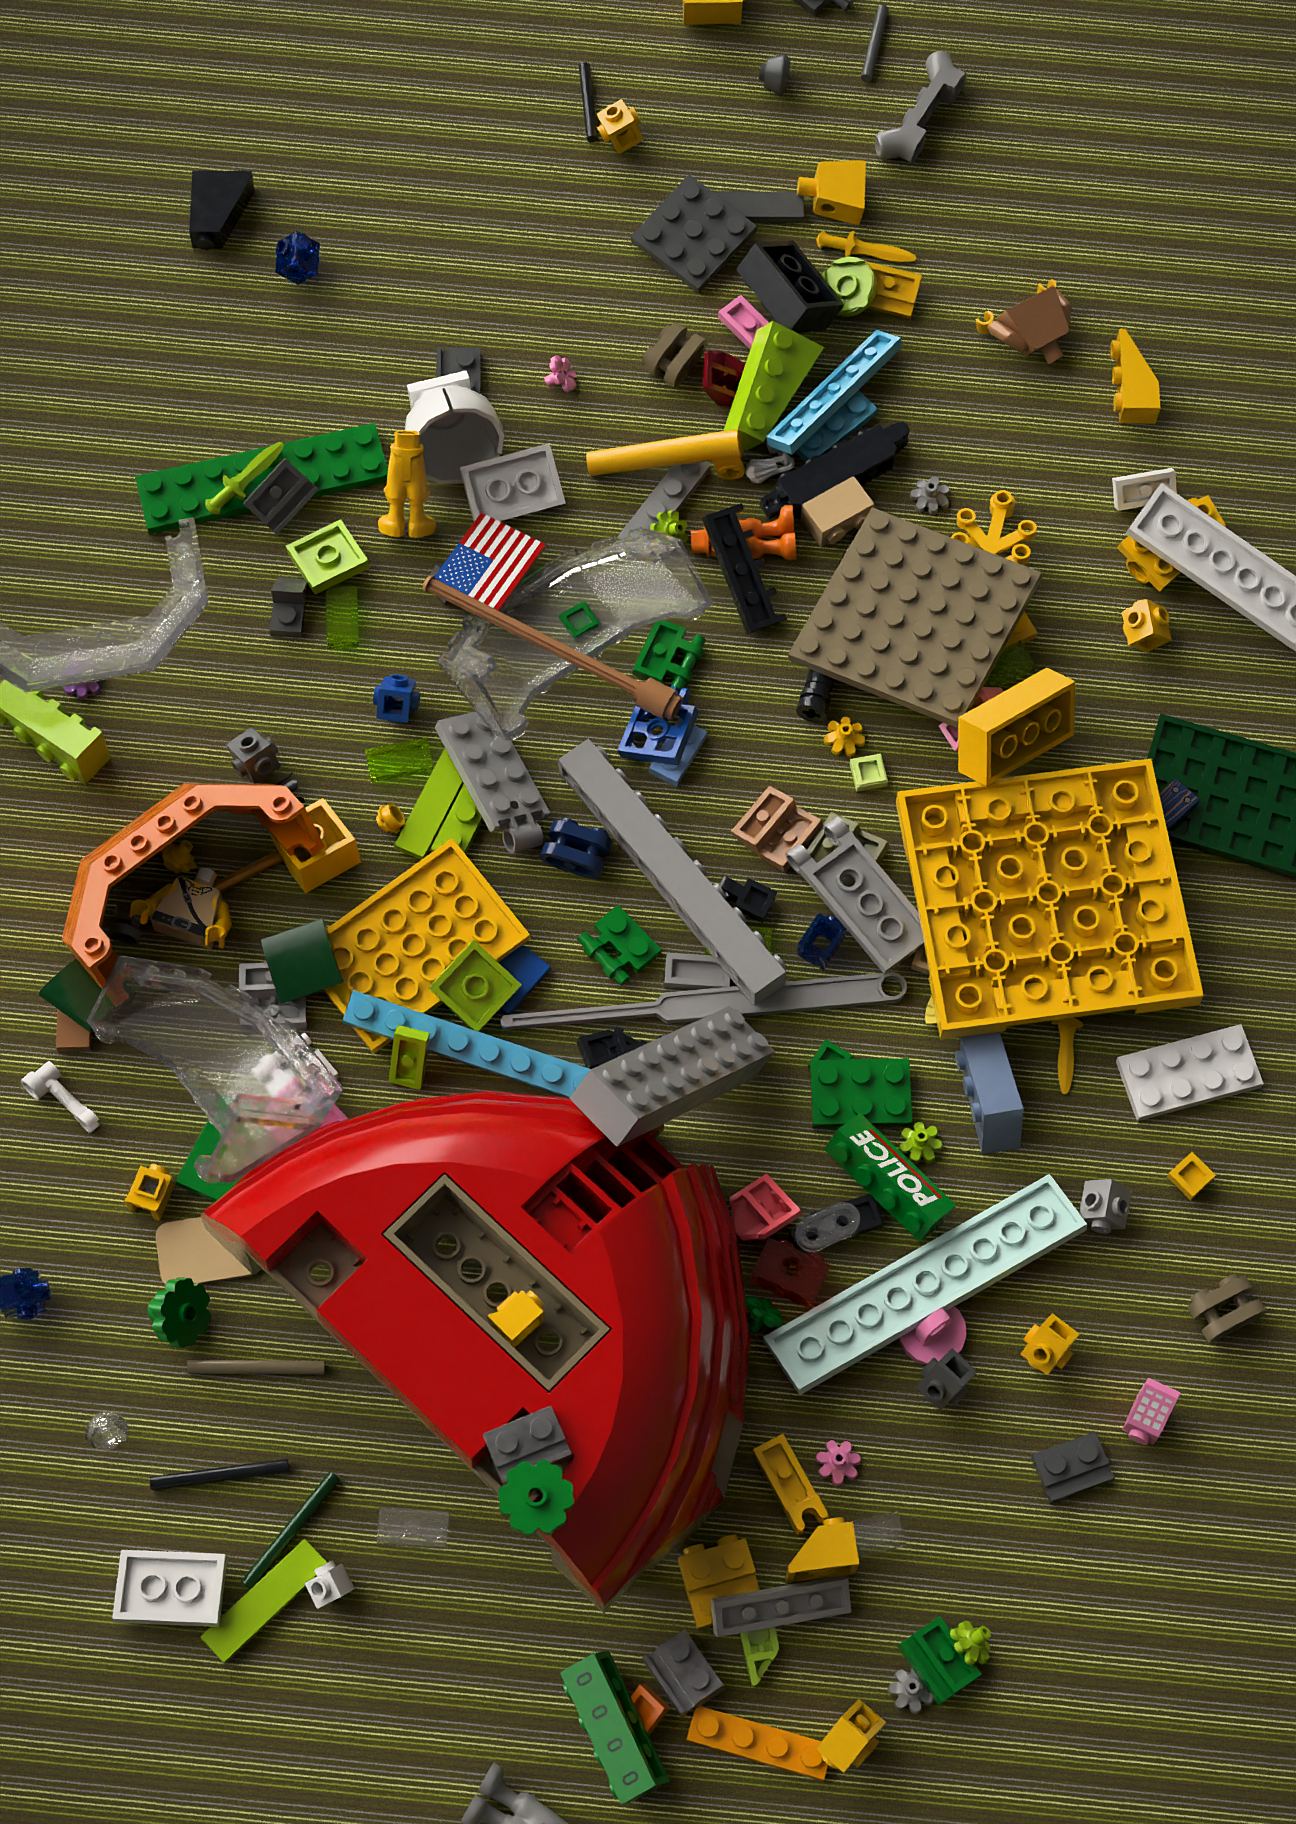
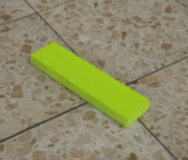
(430, 809)
(263, 1601)

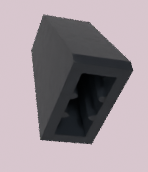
(217, 205)

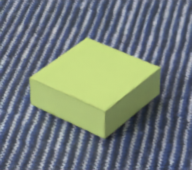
(868, 772)

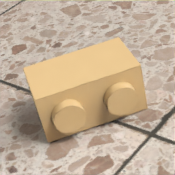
(836, 511)

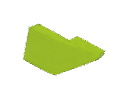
(759, 1651)

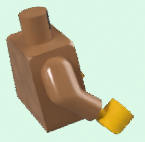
(1032, 323)

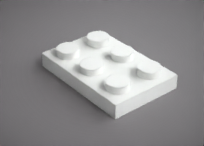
(513, 484)
(170, 1588)

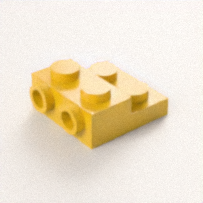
(716, 1574)

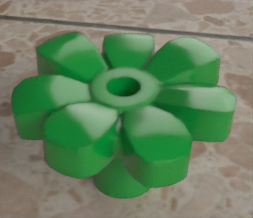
(762, 1314)

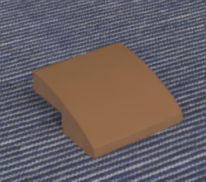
(776, 827)

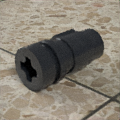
(815, 697)

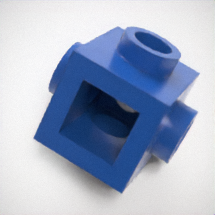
(396, 698)

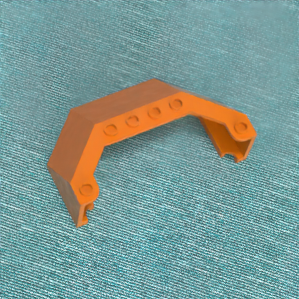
(154, 830)

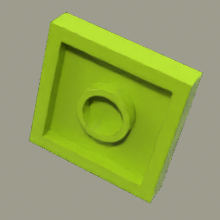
(327, 556)
(474, 986)

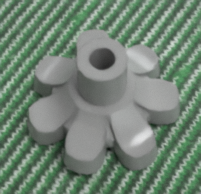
(930, 495)
(906, 1695)

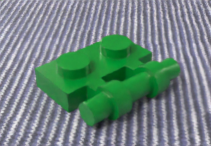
(660, 650)
(626, 939)

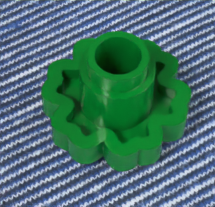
(180, 1312)
(537, 1480)

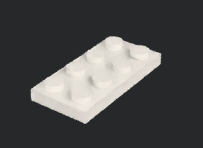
(1189, 1072)

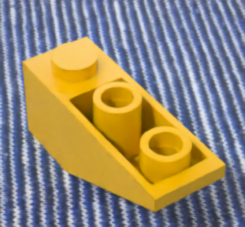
(1136, 384)

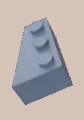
(991, 1092)

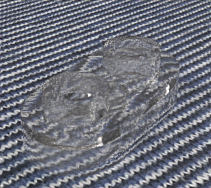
(826, 1227)

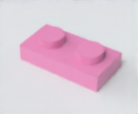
(742, 319)

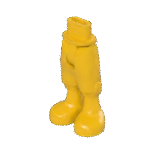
(406, 480)

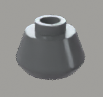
(775, 73)

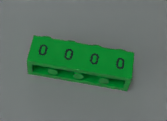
(614, 1727)

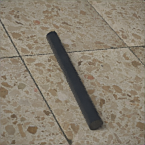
(219, 1474)

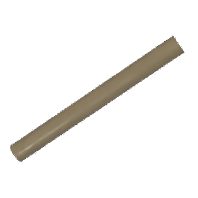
(255, 1367)

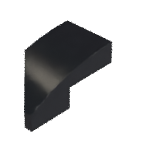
(605, 1046)

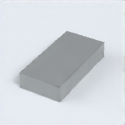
(694, 972)

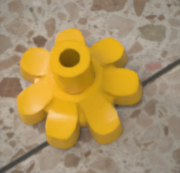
(844, 736)

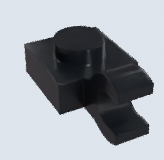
(752, 899)

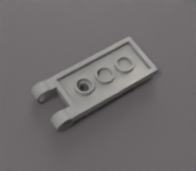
(871, 908)

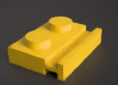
(895, 291)

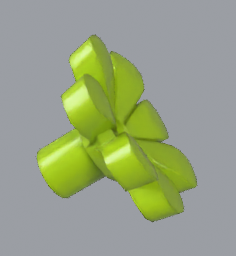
(670, 525)
(920, 1143)
(972, 1642)

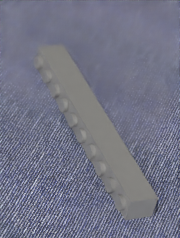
(672, 872)

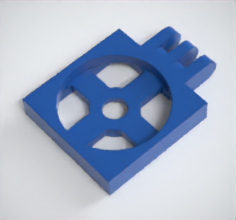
(649, 751)

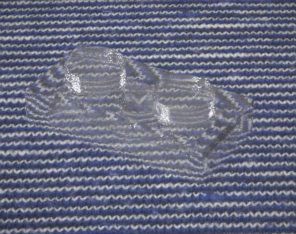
(413, 1528)

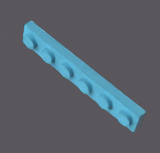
(834, 392)

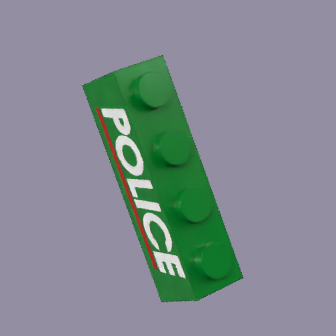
(889, 1177)

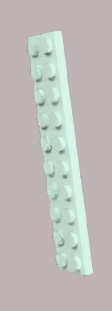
(923, 1282)

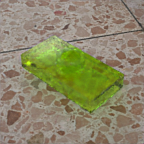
(1010, 665)

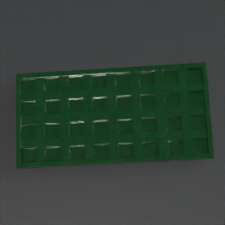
(1242, 790)

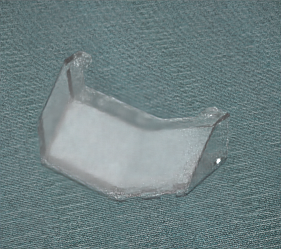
(623, 585)
(114, 646)
(232, 1057)

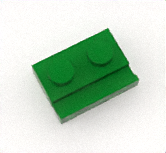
(937, 1661)

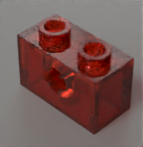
(803, 1285)

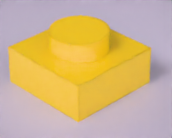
(1191, 1176)

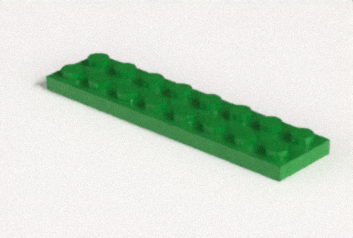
(329, 460)

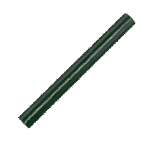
(290, 1530)

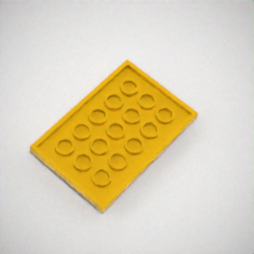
(415, 930)

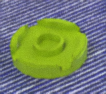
(853, 283)

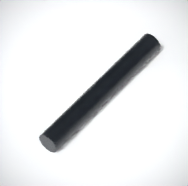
(588, 102)

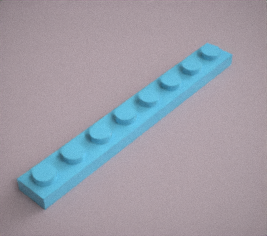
(467, 1045)

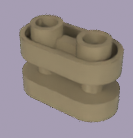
(670, 341)
(1231, 1290)

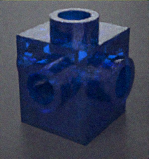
(297, 257)
(23, 1294)

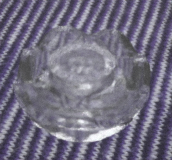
(106, 1430)

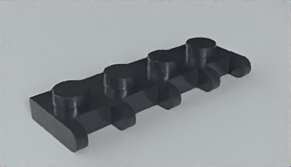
(741, 569)

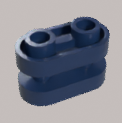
(576, 848)

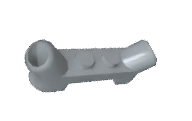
(910, 138)

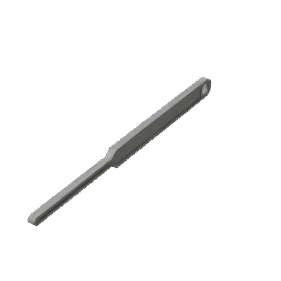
(697, 1004)

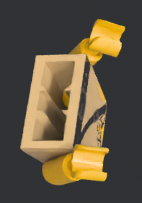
(188, 910)

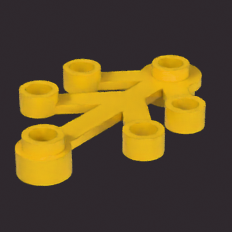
(1001, 507)

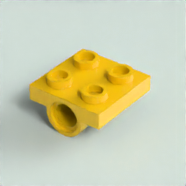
(1146, 565)

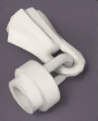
(762, 469)

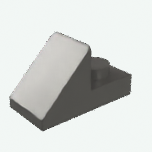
(288, 607)

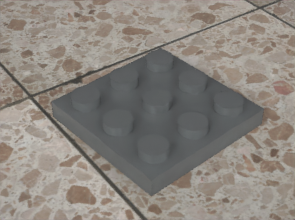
(693, 233)

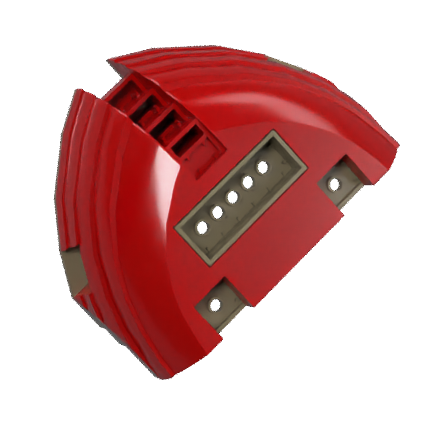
(612, 1241)

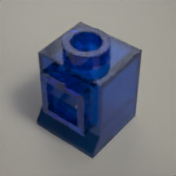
(829, 928)

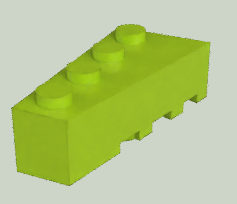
(769, 380)

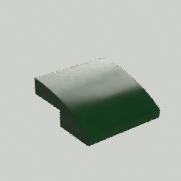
(301, 961)
(72, 993)

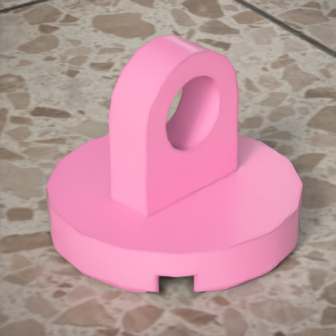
(935, 1336)

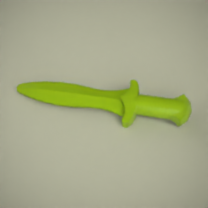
(237, 484)

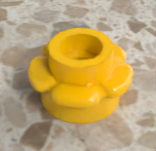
(390, 818)

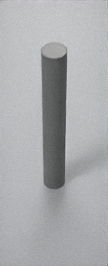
(874, 43)

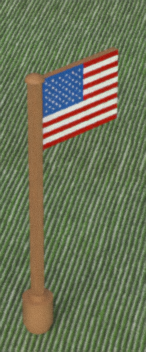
(484, 576)

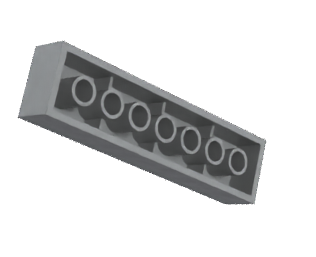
(671, 1075)

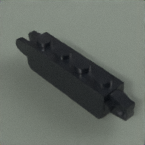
(863, 457)

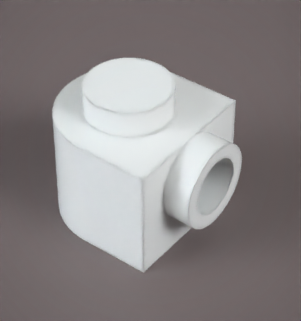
(329, 1584)

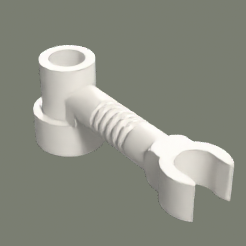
(45, 1081)

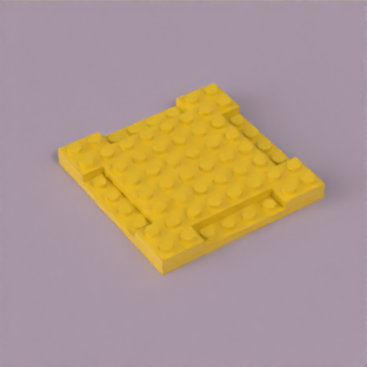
(1048, 898)

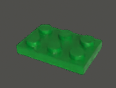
(865, 1086)

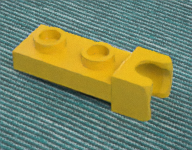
(789, 1482)

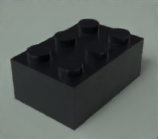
(790, 286)

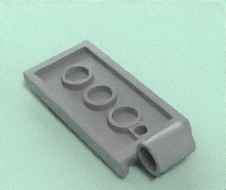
(495, 780)

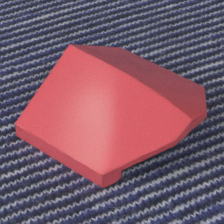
(761, 1209)

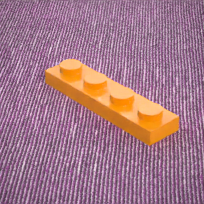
(757, 1742)

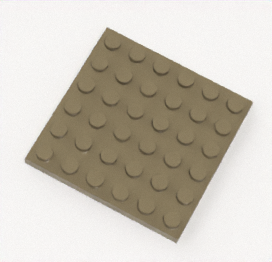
(915, 617)

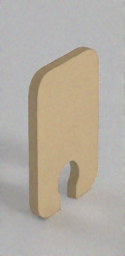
(193, 1253)

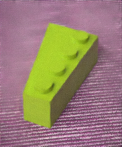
(53, 732)

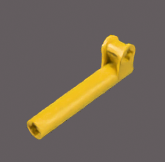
(720, 447)

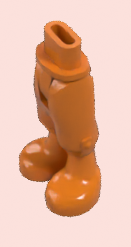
(781, 527)

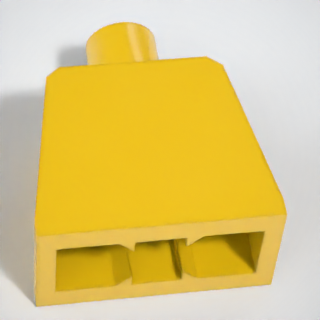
(837, 190)

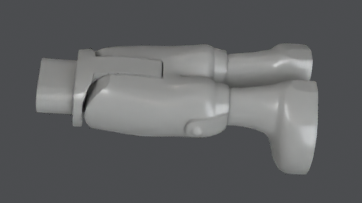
(524, 1806)

